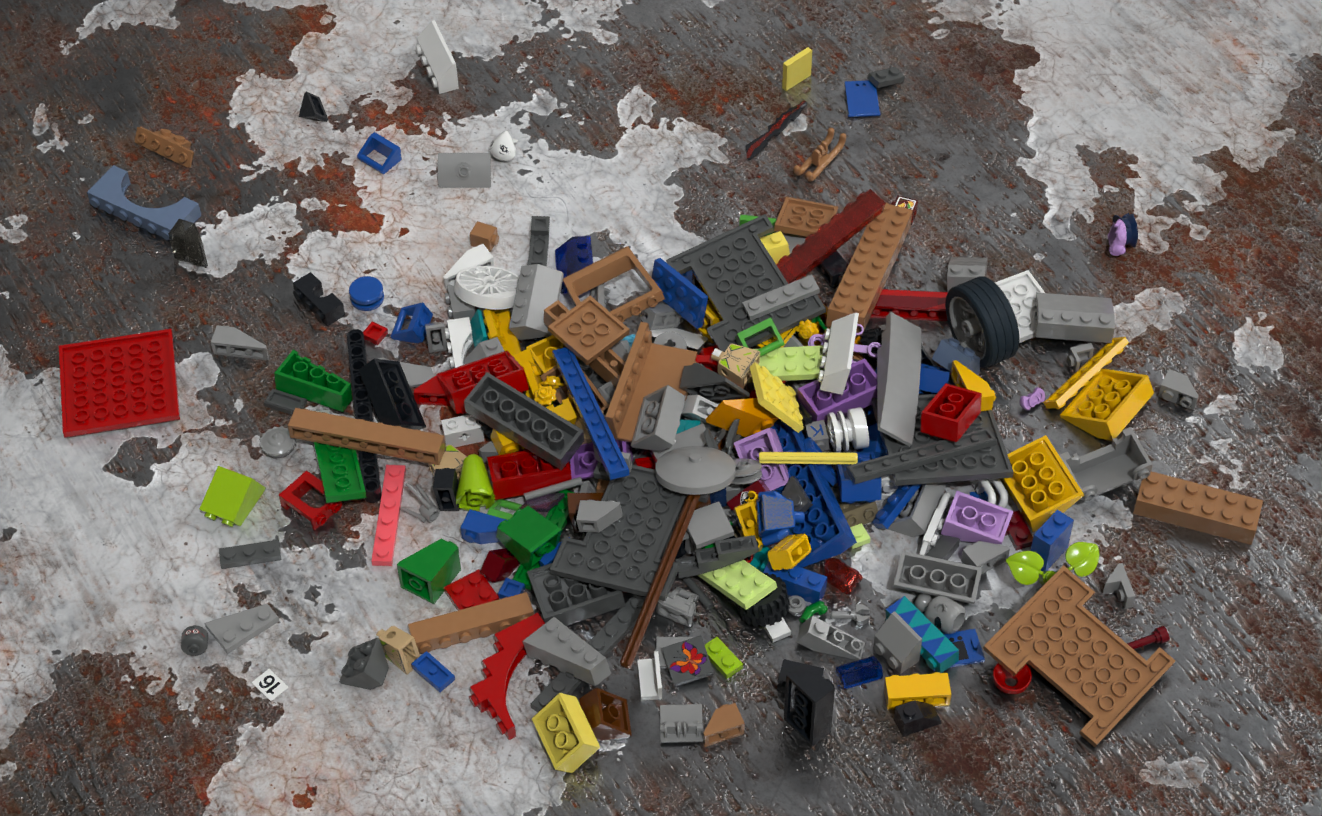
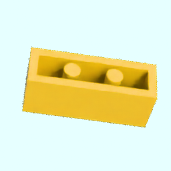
(925, 688)

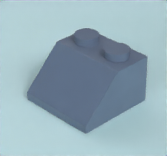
(951, 350)

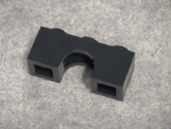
(327, 308)

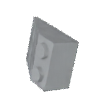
(965, 269)

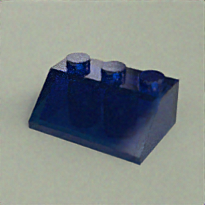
(573, 256)

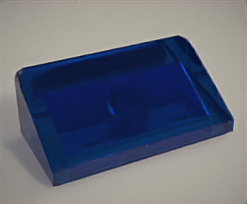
(860, 672)

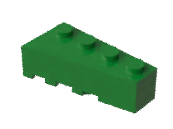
(312, 382)

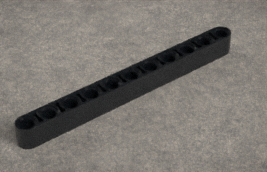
(363, 410)

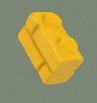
(789, 552)

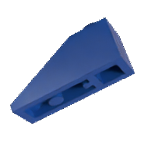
(480, 527)

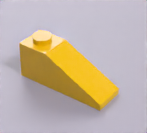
(969, 380)

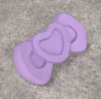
(1032, 399)

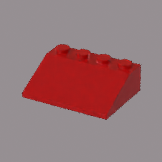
(460, 381)

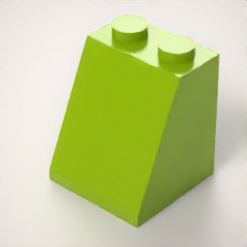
(231, 497)

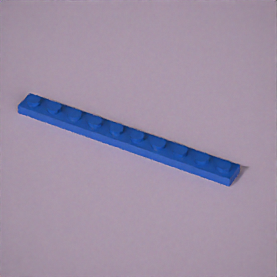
(591, 413)

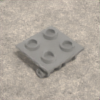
(681, 723)

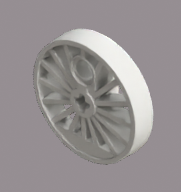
(487, 287)

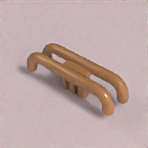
(820, 157)

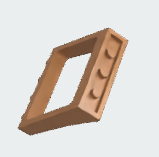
(608, 269)

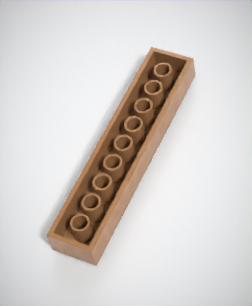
(870, 265)

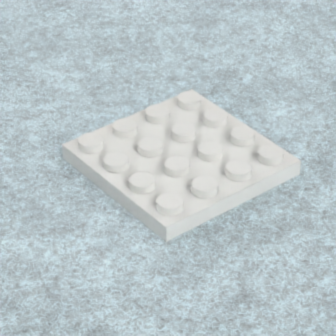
(1021, 294)

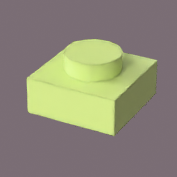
(860, 535)

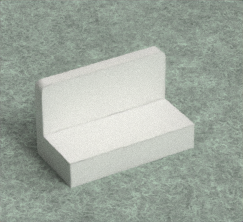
(650, 678)

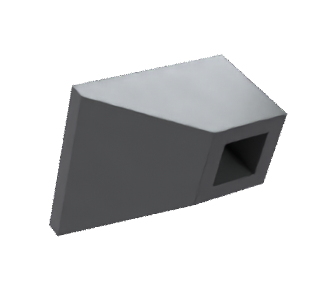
(365, 666)

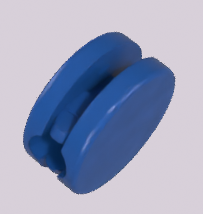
(366, 293)

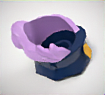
(1122, 233)

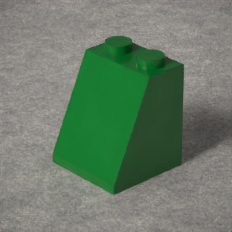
(528, 536)
(430, 570)

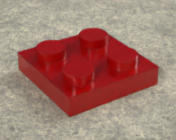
(470, 591)

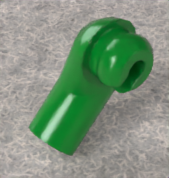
(811, 609)

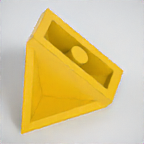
(748, 519)

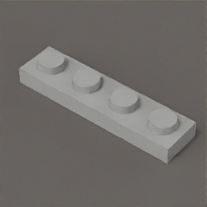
(781, 297)

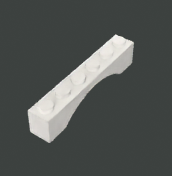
(460, 338)

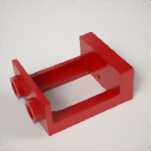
(291, 498)

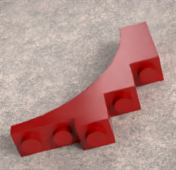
(498, 669)

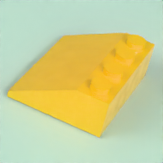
(1108, 403)
(1040, 482)

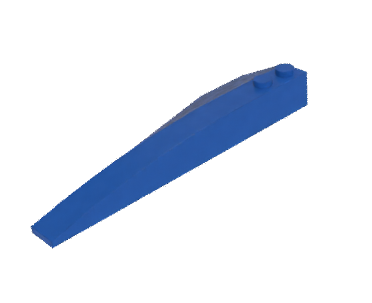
(824, 521)

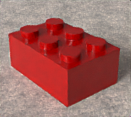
(951, 412)

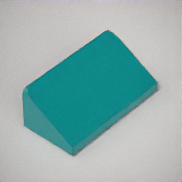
(478, 328)

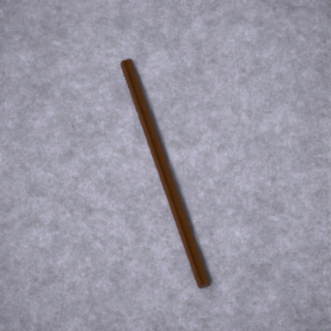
(659, 581)

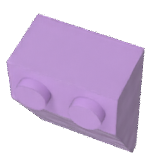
(764, 441)
(976, 520)

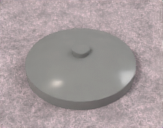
(695, 470)

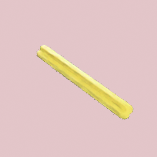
(808, 458)

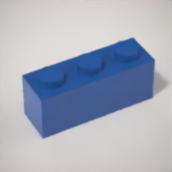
(801, 582)

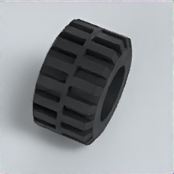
(770, 608)

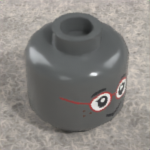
(194, 640)

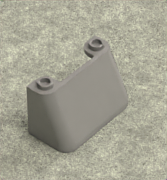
(1109, 466)

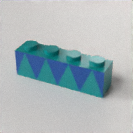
(935, 647)

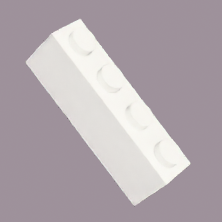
(437, 59)
(838, 354)

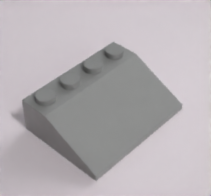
(1074, 317)

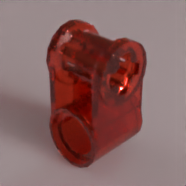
(842, 577)

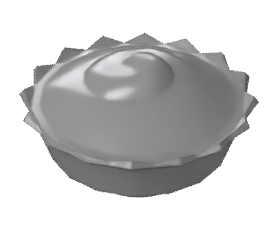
(277, 442)

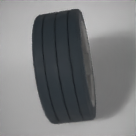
(983, 320)

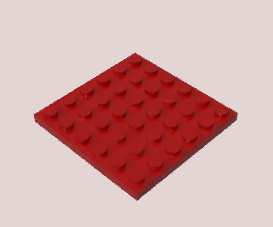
(118, 383)

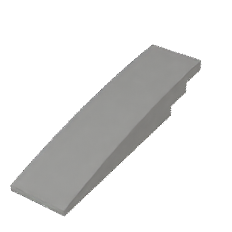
(898, 378)

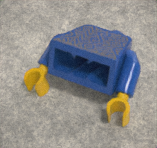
(774, 516)

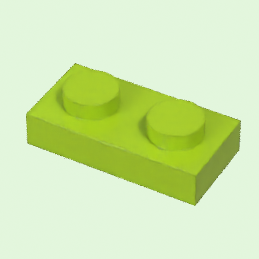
(723, 658)

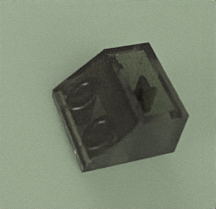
(187, 243)

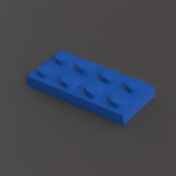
(680, 293)

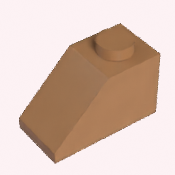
(724, 725)

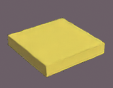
(797, 69)

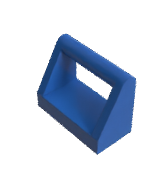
(384, 147)
(416, 331)

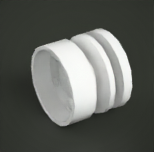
(852, 429)

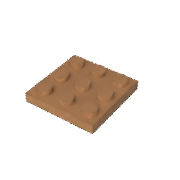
(803, 216)
(588, 330)

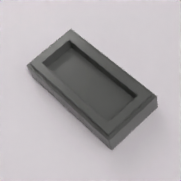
(284, 401)

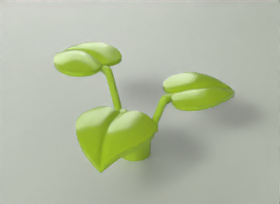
(1027, 565)

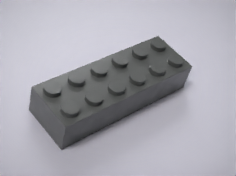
(524, 421)

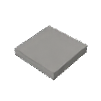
(709, 525)

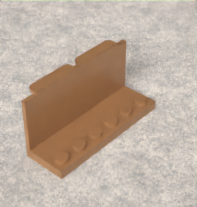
(645, 371)

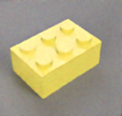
(565, 733)

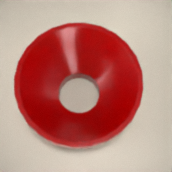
(1023, 679)

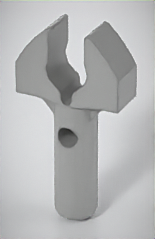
(854, 614)

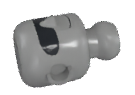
(942, 612)

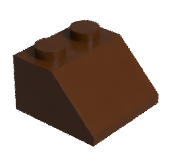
(606, 714)

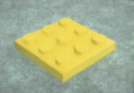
(776, 397)

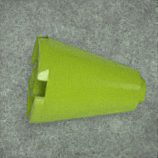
(474, 485)

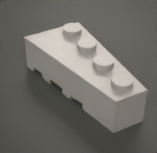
(568, 652)

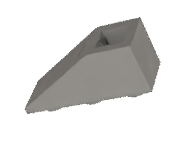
(828, 639)

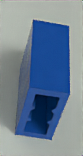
(1052, 538)

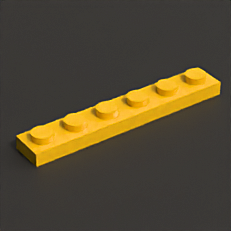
(1085, 373)

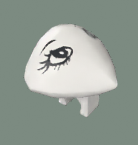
(503, 147)

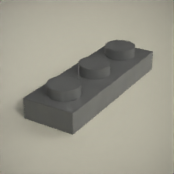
(250, 554)

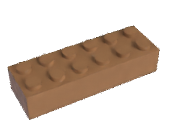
(1198, 507)

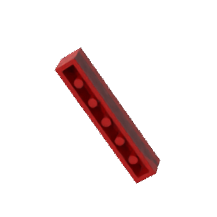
(911, 305)

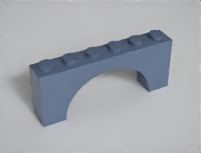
(109, 196)

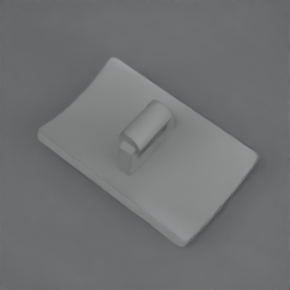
(464, 170)

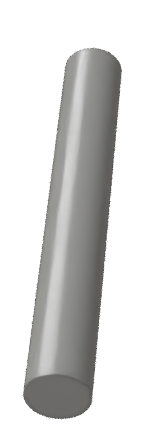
(553, 488)

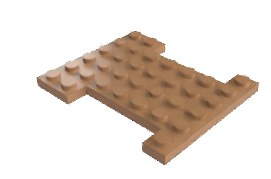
(1077, 654)

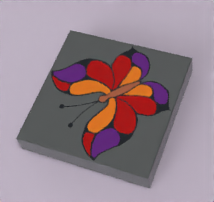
(687, 661)

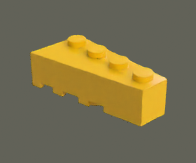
(505, 445)

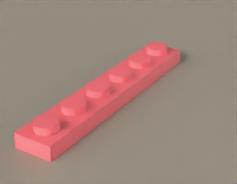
(388, 515)

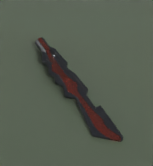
(774, 129)

